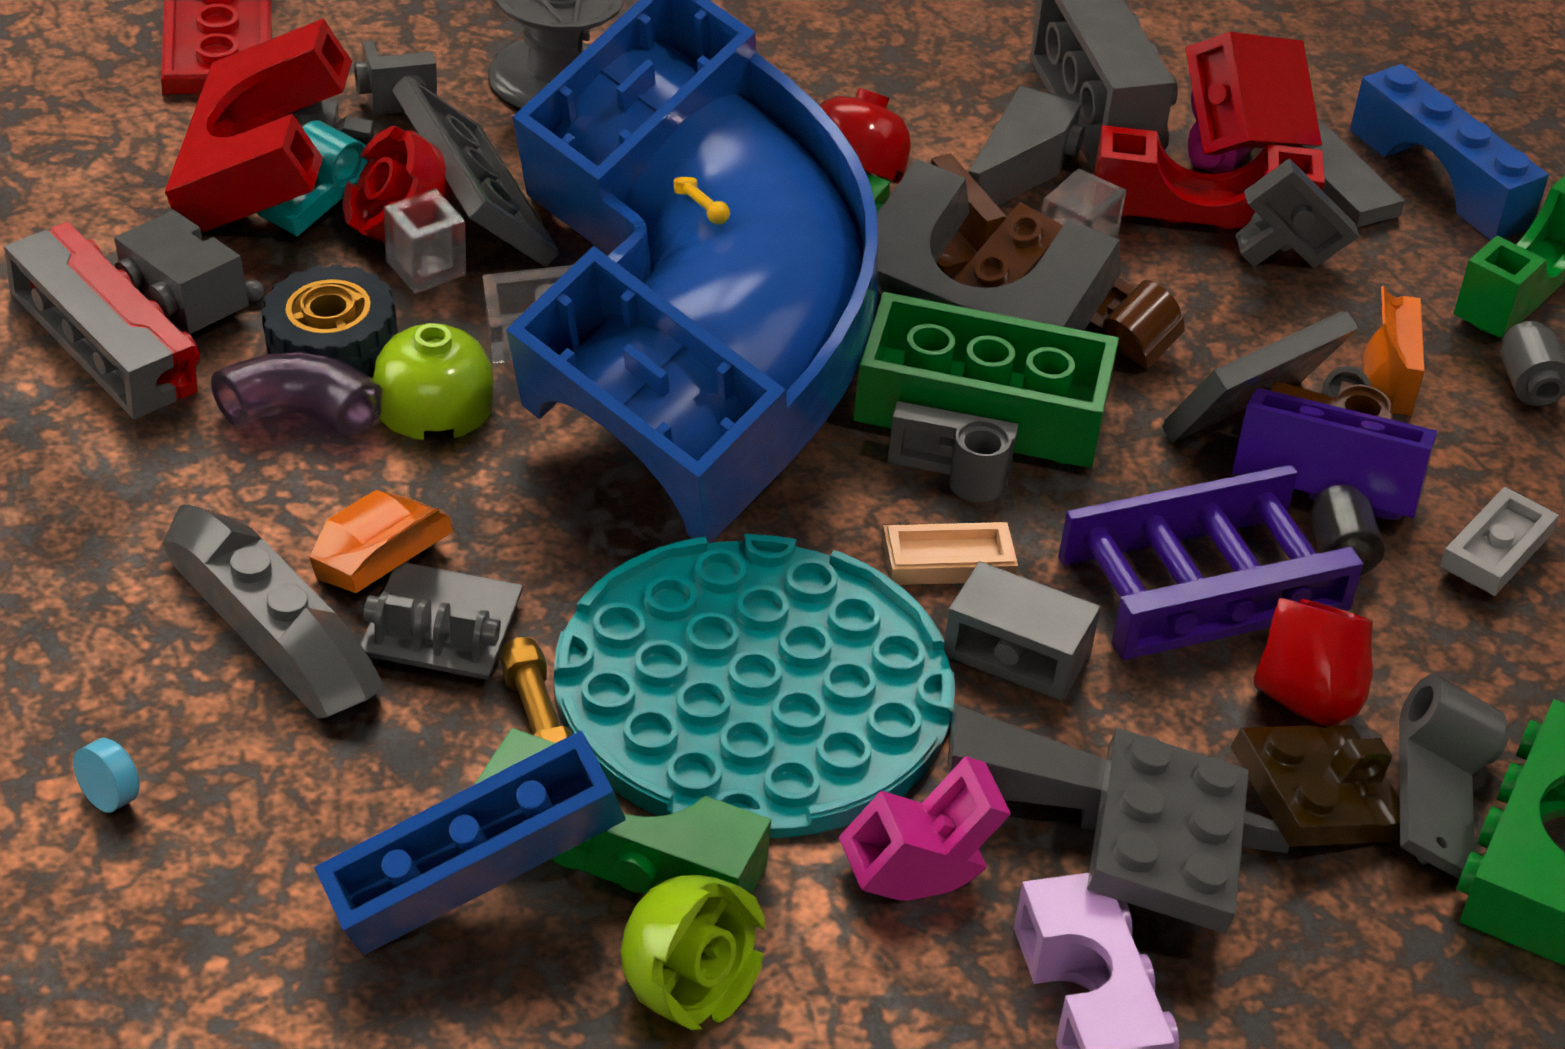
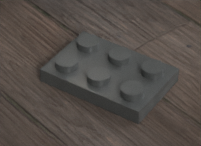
(1169, 830)

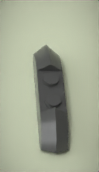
(272, 610)

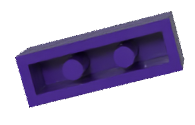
(1337, 447)

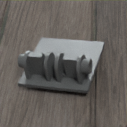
(440, 620)

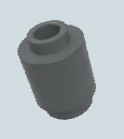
(1534, 363)

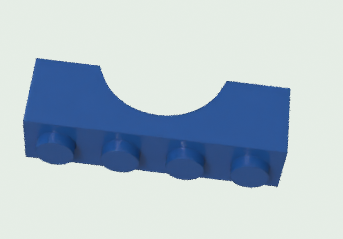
(1491, 180)

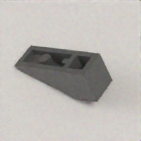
(1028, 144)

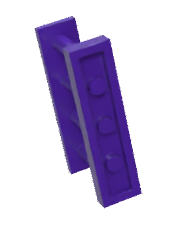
(1197, 606)

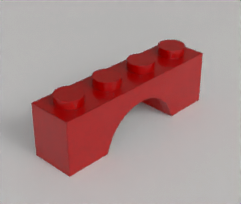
(1175, 194)

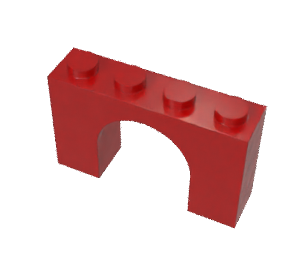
(239, 144)

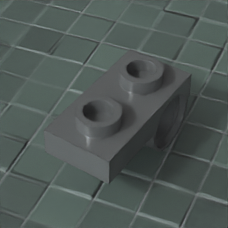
(967, 447)

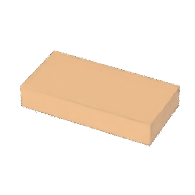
(945, 551)

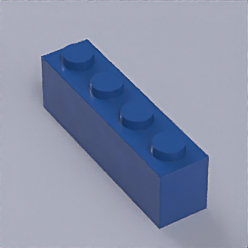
(470, 843)

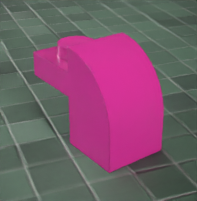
(929, 846)

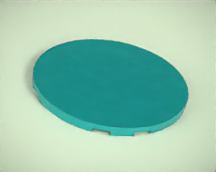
(755, 681)

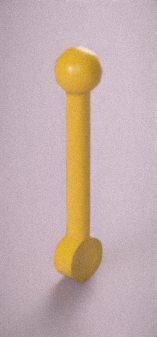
(717, 211)

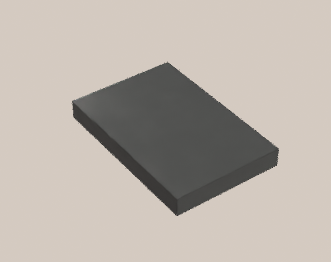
(1233, 384)

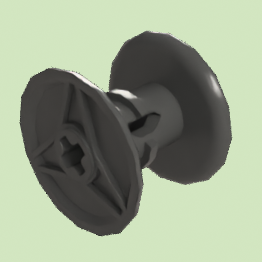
(551, 42)

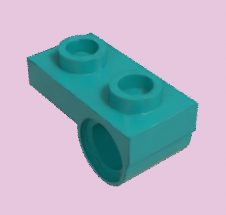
(339, 164)

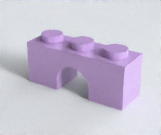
(1090, 942)

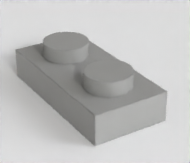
(1499, 541)

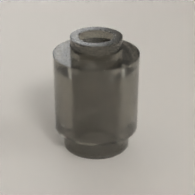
(1346, 519)

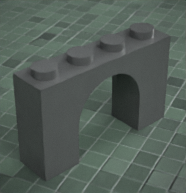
(926, 215)

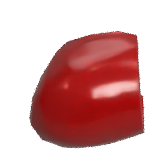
(1317, 662)

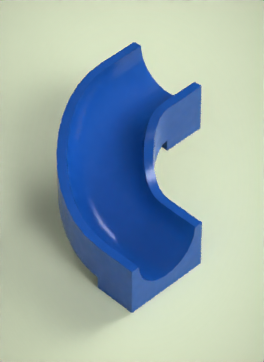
(693, 335)

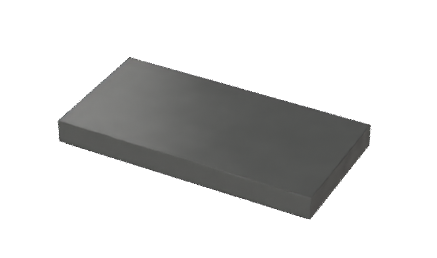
(476, 172)

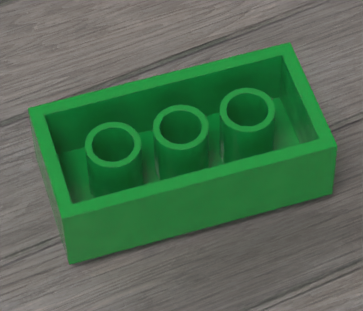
(992, 368)

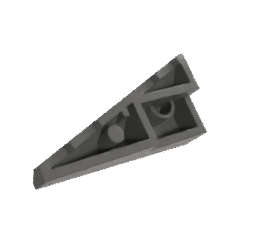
(1056, 774)

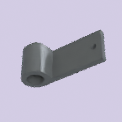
(1441, 745)

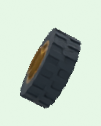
(331, 315)

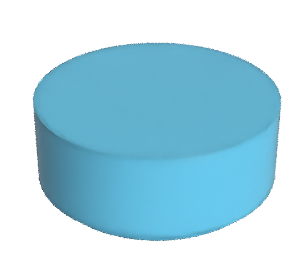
(106, 774)

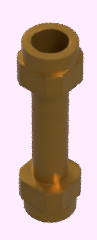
(526, 672)

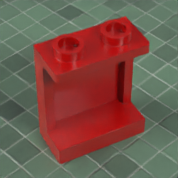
(1252, 92)

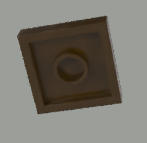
(1322, 783)

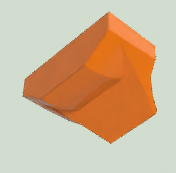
(1396, 352)
(375, 539)

